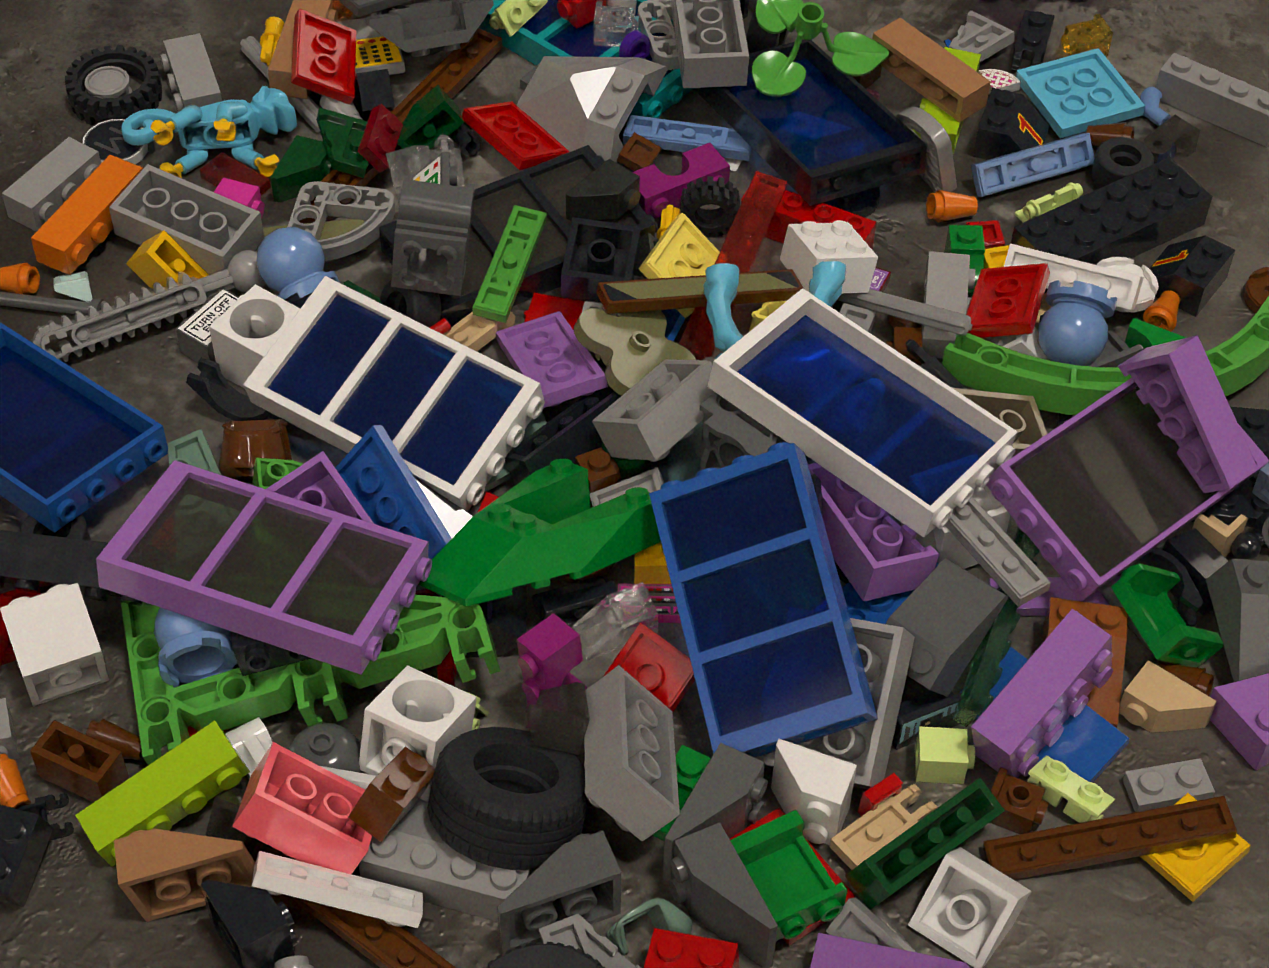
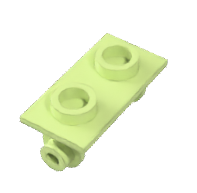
(514, 14)
(1049, 202)
(1084, 798)

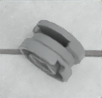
(108, 82)

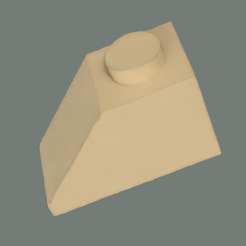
(1164, 702)

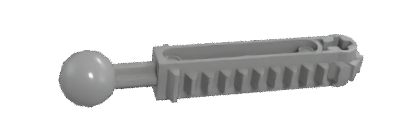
(146, 308)

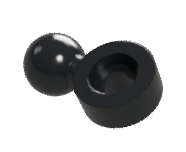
(1248, 545)

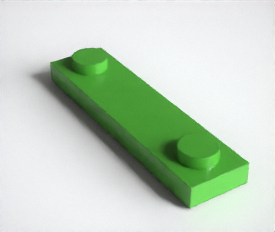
(509, 264)

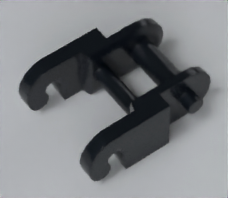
(43, 806)

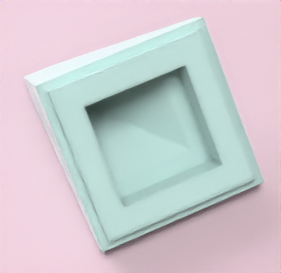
(74, 285)

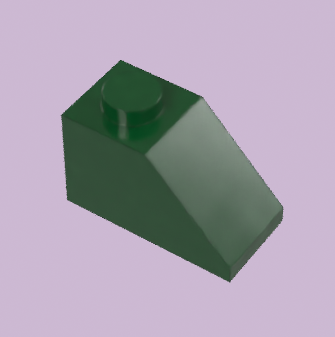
(429, 118)
(302, 163)

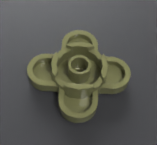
(627, 344)

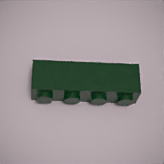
(924, 843)

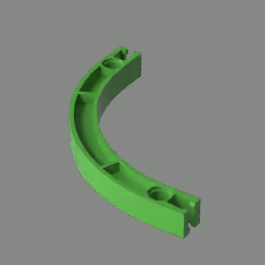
(1073, 388)

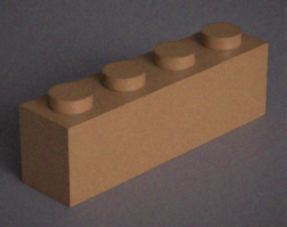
(281, 63)
(932, 70)

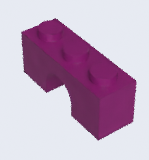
(660, 190)
(548, 656)

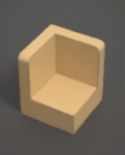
(1219, 533)

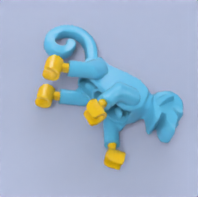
(215, 126)

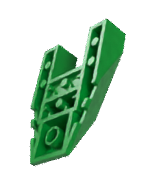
(540, 534)

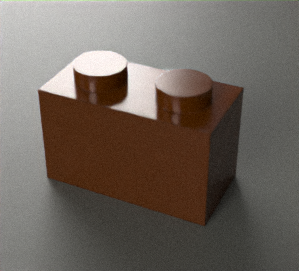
(78, 762)
(392, 794)

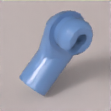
(1151, 100)

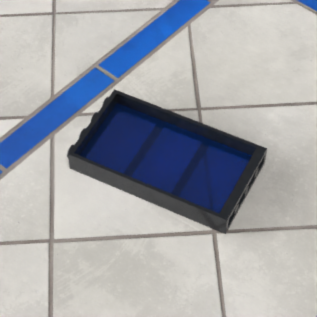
(824, 136)

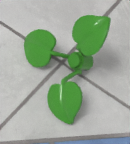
(779, 75)

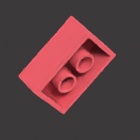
(303, 811)

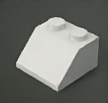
(815, 787)
(969, 907)

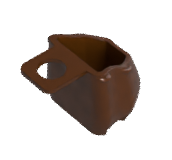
(251, 440)

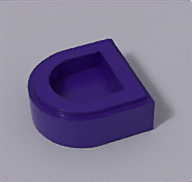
(635, 45)

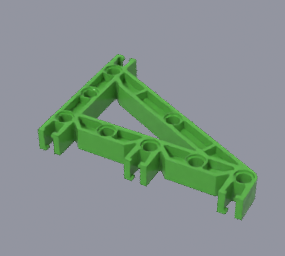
(420, 640)

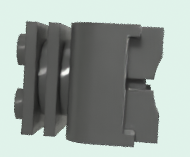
(432, 237)
(731, 434)

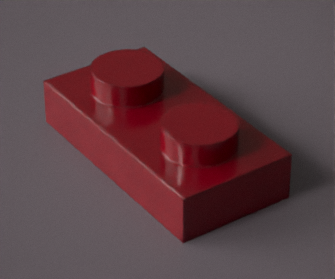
(380, 137)

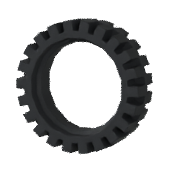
(100, 110)

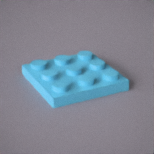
(1079, 92)

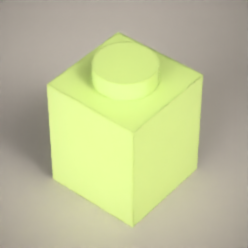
(943, 755)

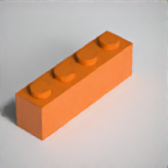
(84, 217)

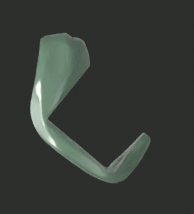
(661, 913)

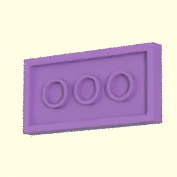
(553, 357)

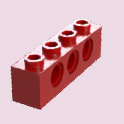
(796, 210)

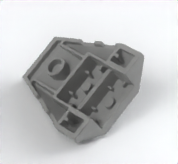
(588, 98)

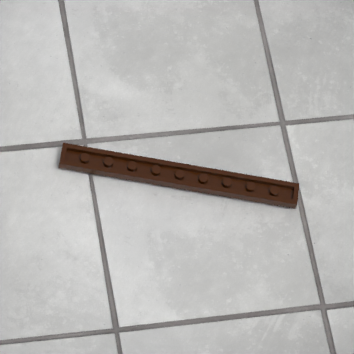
(450, 75)

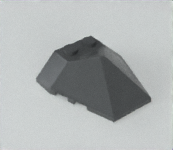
(430, 24)

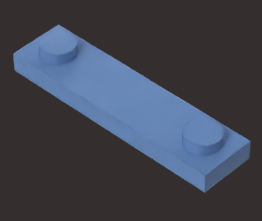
(687, 136)
(1032, 164)

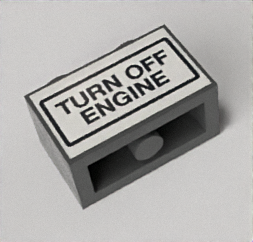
(194, 331)

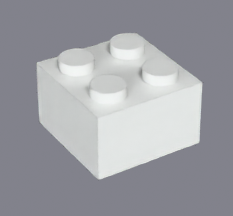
(823, 242)

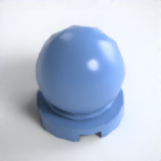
(292, 264)
(1075, 324)
(191, 648)

